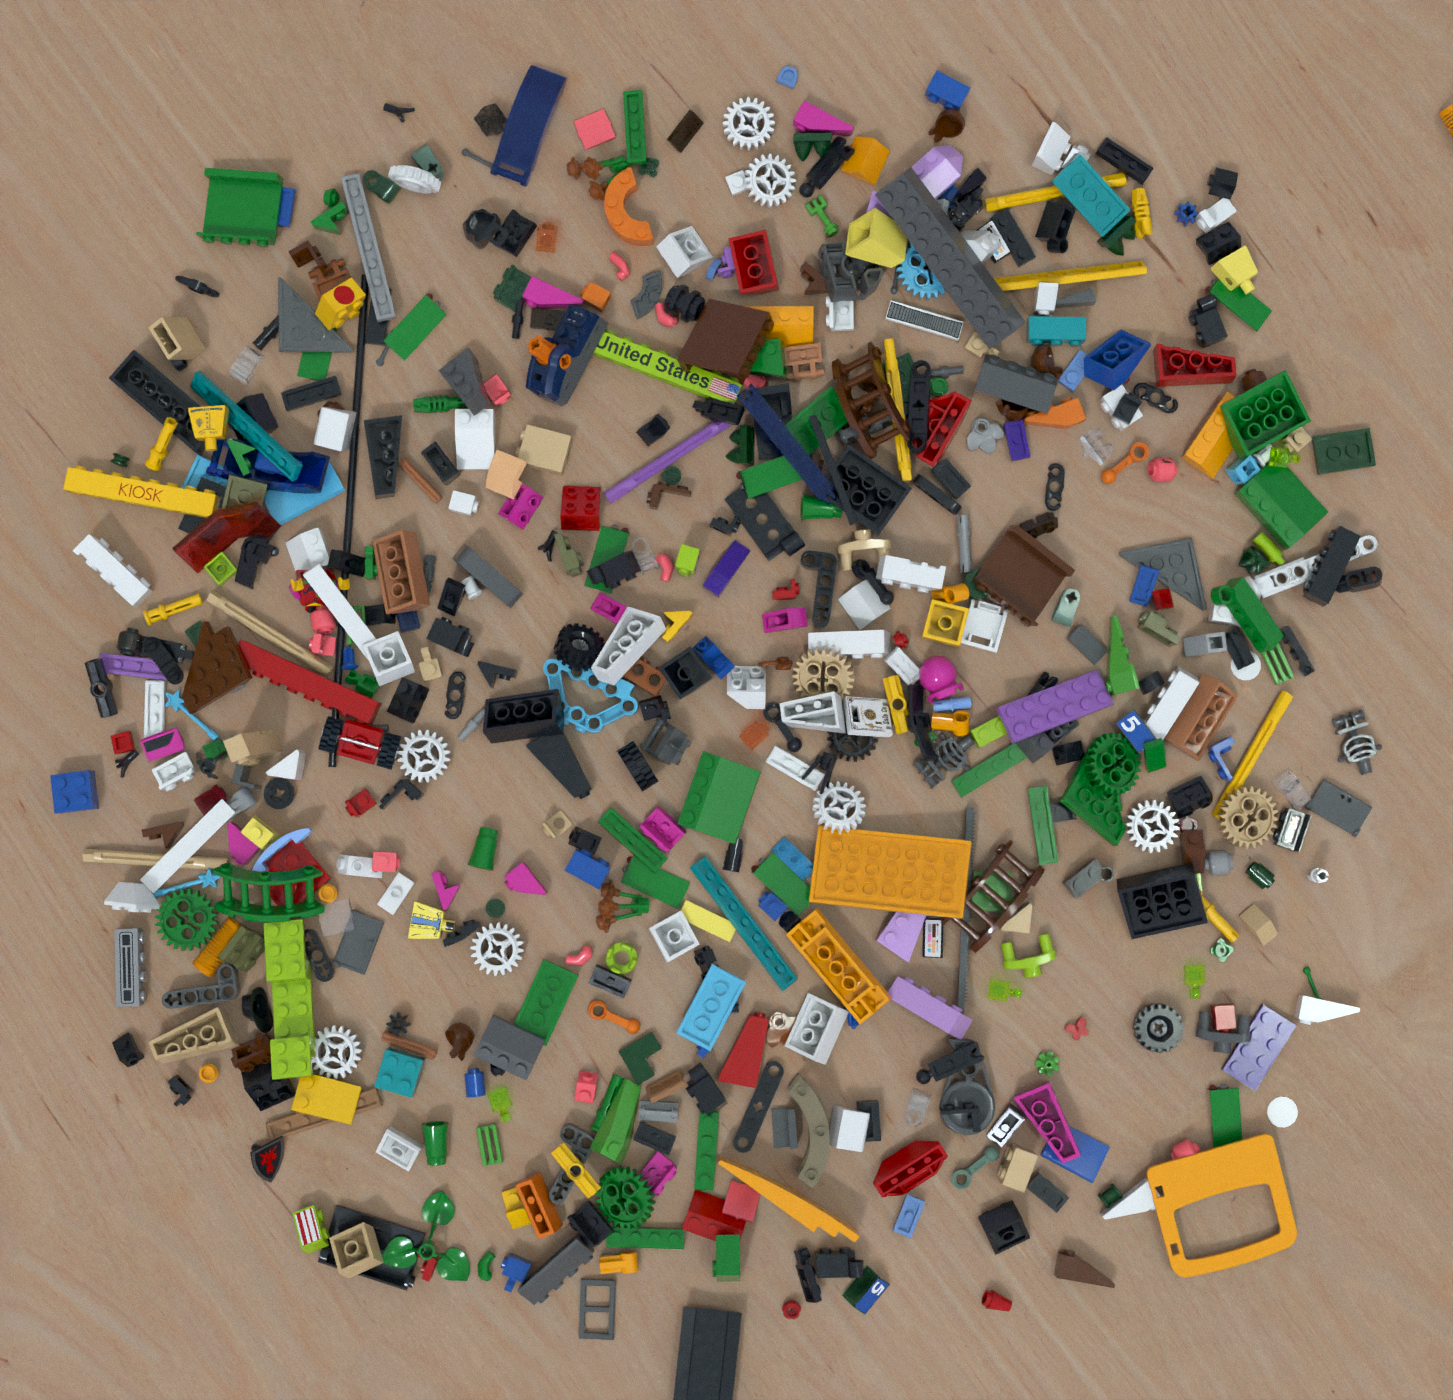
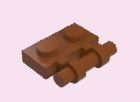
(330, 282)

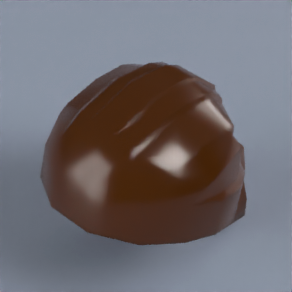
(948, 124)
(1043, 360)
(1011, 410)
(460, 1038)

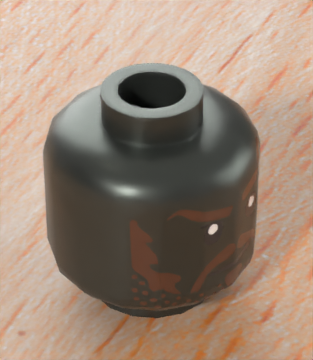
(130, 642)

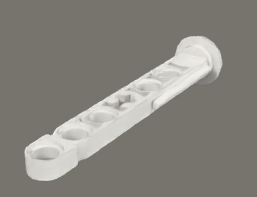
(1264, 586)

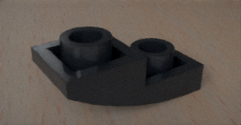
(466, 930)

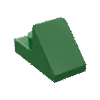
(325, 221)
(238, 450)

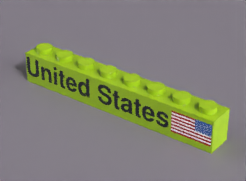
(666, 369)

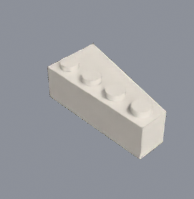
(853, 643)

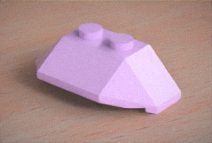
(939, 169)

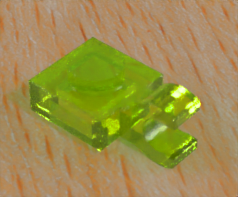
(1280, 457)
(1194, 976)
(1000, 990)
(500, 1101)

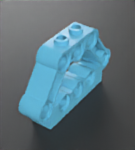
(605, 717)

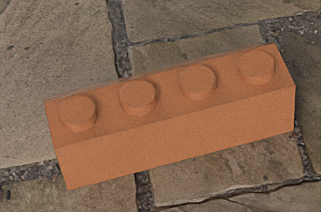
(401, 572)
(1201, 717)

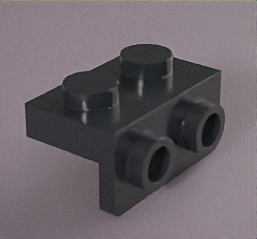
(519, 232)
(1219, 243)
(408, 700)
(590, 1224)

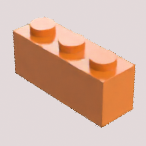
(538, 1205)

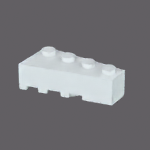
(114, 570)
(626, 644)
(1170, 701)

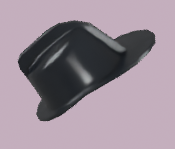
(257, 1009)

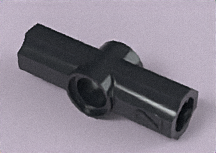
(98, 675)

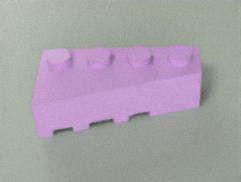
(901, 933)
(929, 1007)

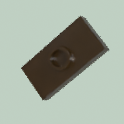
(685, 131)
(546, 318)

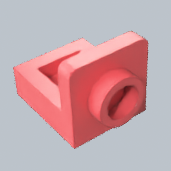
(497, 390)
(323, 645)
(385, 861)
(586, 1087)

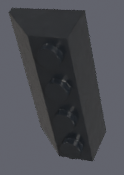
(523, 716)

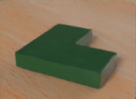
(635, 1055)

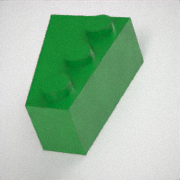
(727, 1261)

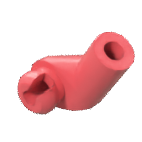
(621, 264)
(664, 318)
(667, 565)
(581, 958)

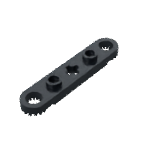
(919, 392)
(753, 1120)

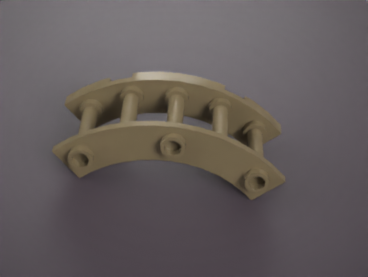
(818, 1130)

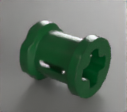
(1110, 1195)

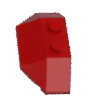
(945, 419)
(909, 1167)

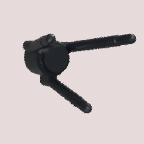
(827, 763)
(209, 764)

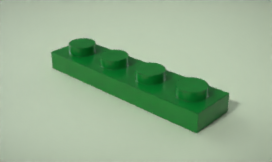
(635, 127)
(988, 769)
(1042, 825)
(632, 840)
(706, 1151)
(646, 1238)

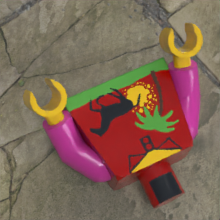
(306, 594)

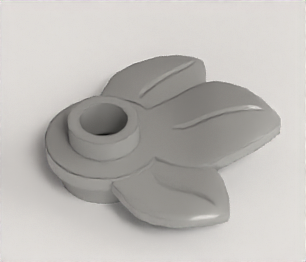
(984, 439)

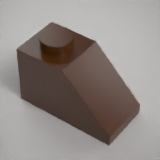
(1193, 849)

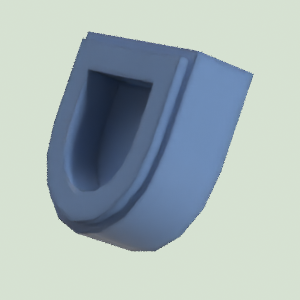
(788, 77)
(712, 271)

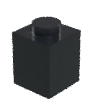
(1222, 183)

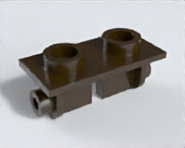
(1046, 524)

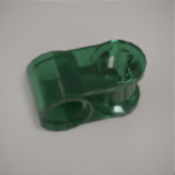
(383, 188)

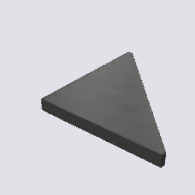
(301, 328)
(1176, 568)

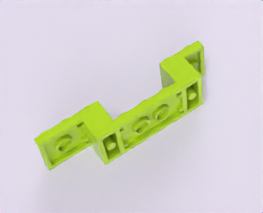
(292, 1000)

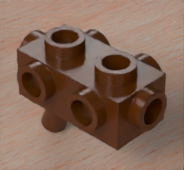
(252, 1053)

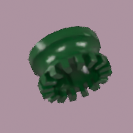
(121, 461)

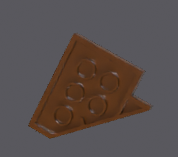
(214, 669)

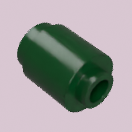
(1260, 875)

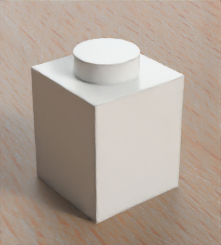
(463, 503)

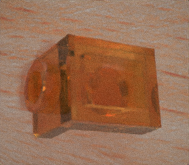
(546, 237)

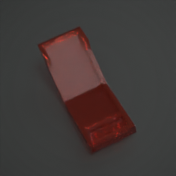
(222, 530)

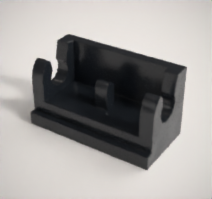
(873, 1129)

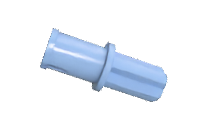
(952, 704)

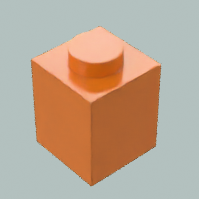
(595, 296)

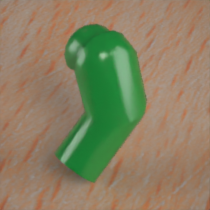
(483, 1266)

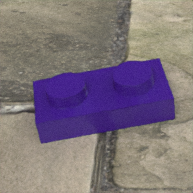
(1016, 440)

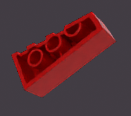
(1186, 367)

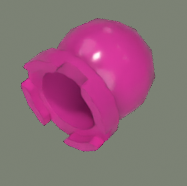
(938, 677)

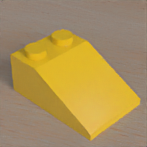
(326, 1099)

